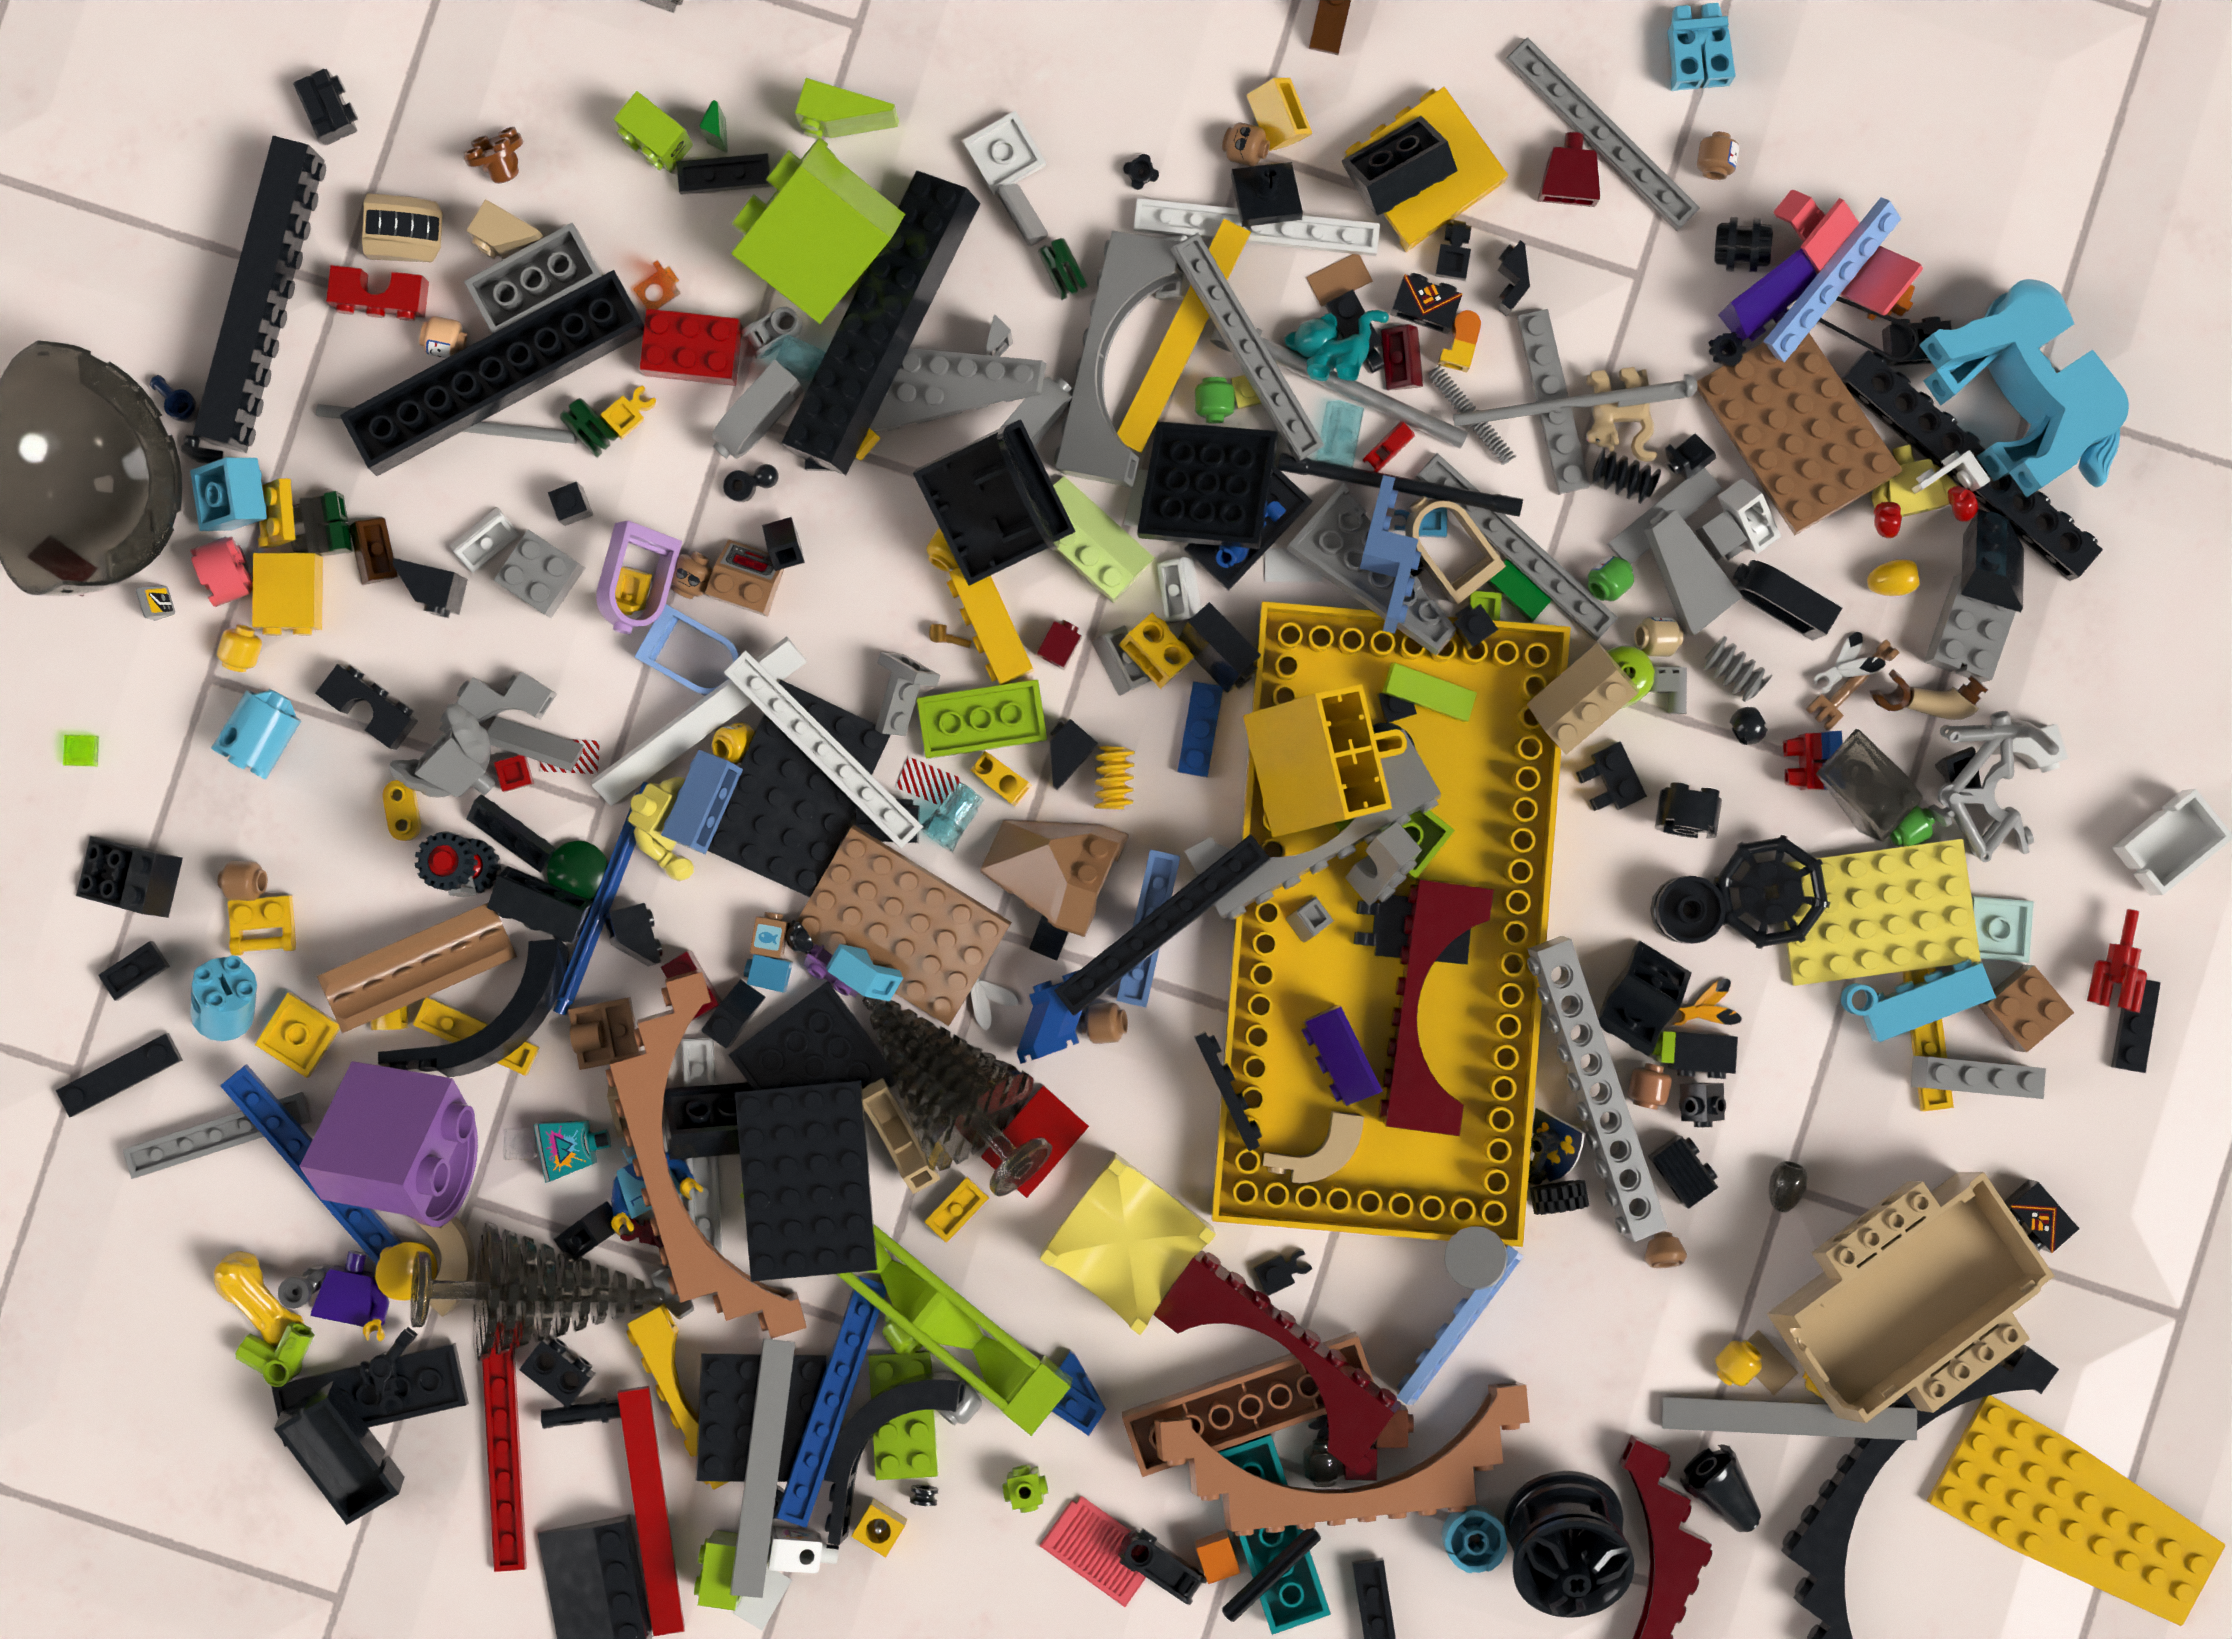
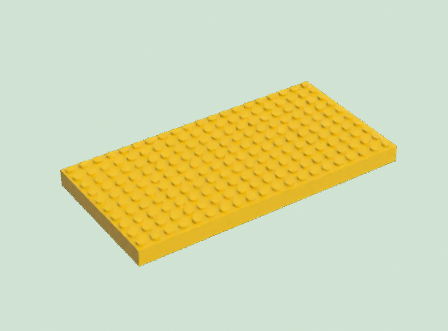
(1472, 1019)

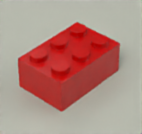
(691, 347)

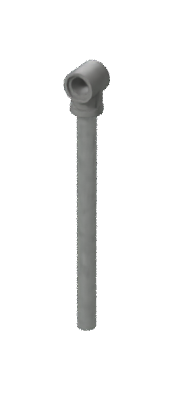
(1362, 394)

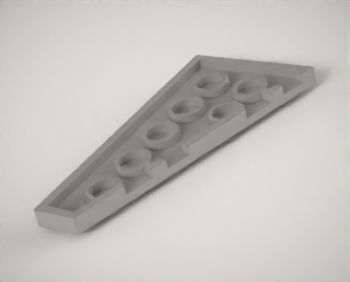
(946, 383)
(1335, 547)

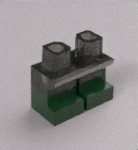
(324, 525)

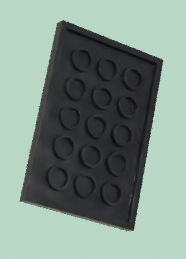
(784, 808)
(806, 1181)

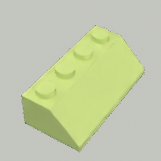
(1099, 546)

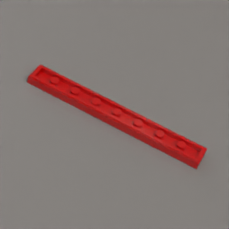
(504, 1461)
(651, 1510)

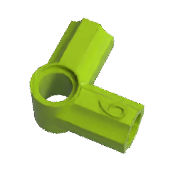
(268, 1358)

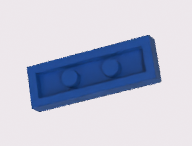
(1200, 729)

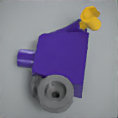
(344, 1294)

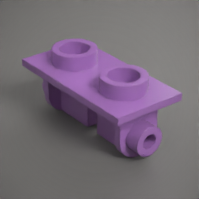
(817, 968)

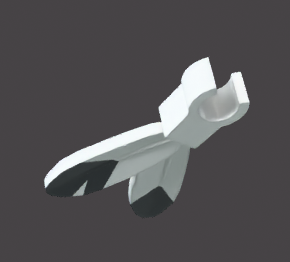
(1847, 665)

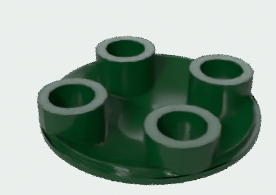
(577, 868)

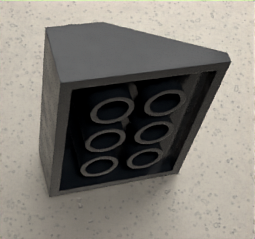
(595, 1581)

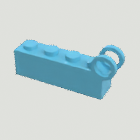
(1923, 1002)

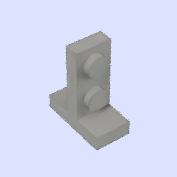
(901, 691)

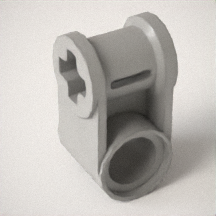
(770, 332)

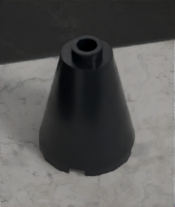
(1722, 1487)

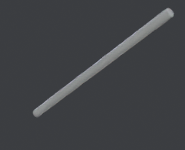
(482, 427)

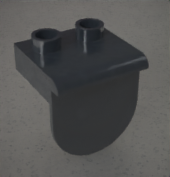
(994, 502)

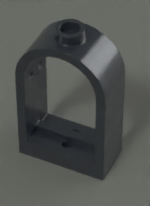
(1786, 599)

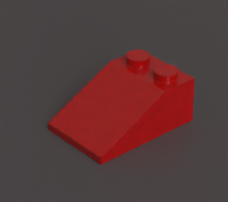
(1045, 1118)

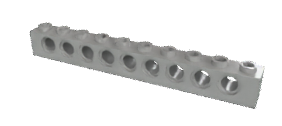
(1648, 1216)

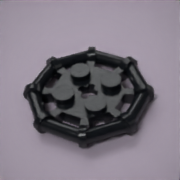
(1790, 891)

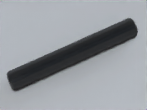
(1271, 1574)

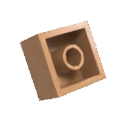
(2026, 1008)

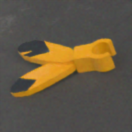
(1705, 1008)

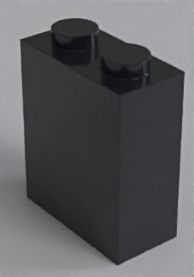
(1220, 648)

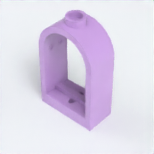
(651, 540)

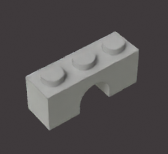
(1388, 860)

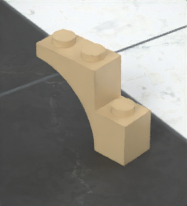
(898, 1135)

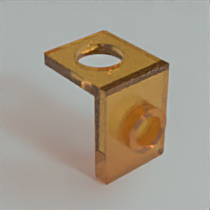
(663, 277)

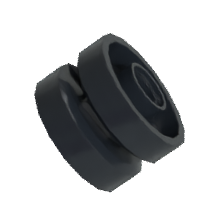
(1706, 906)

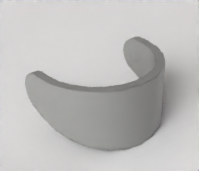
(671, 1301)

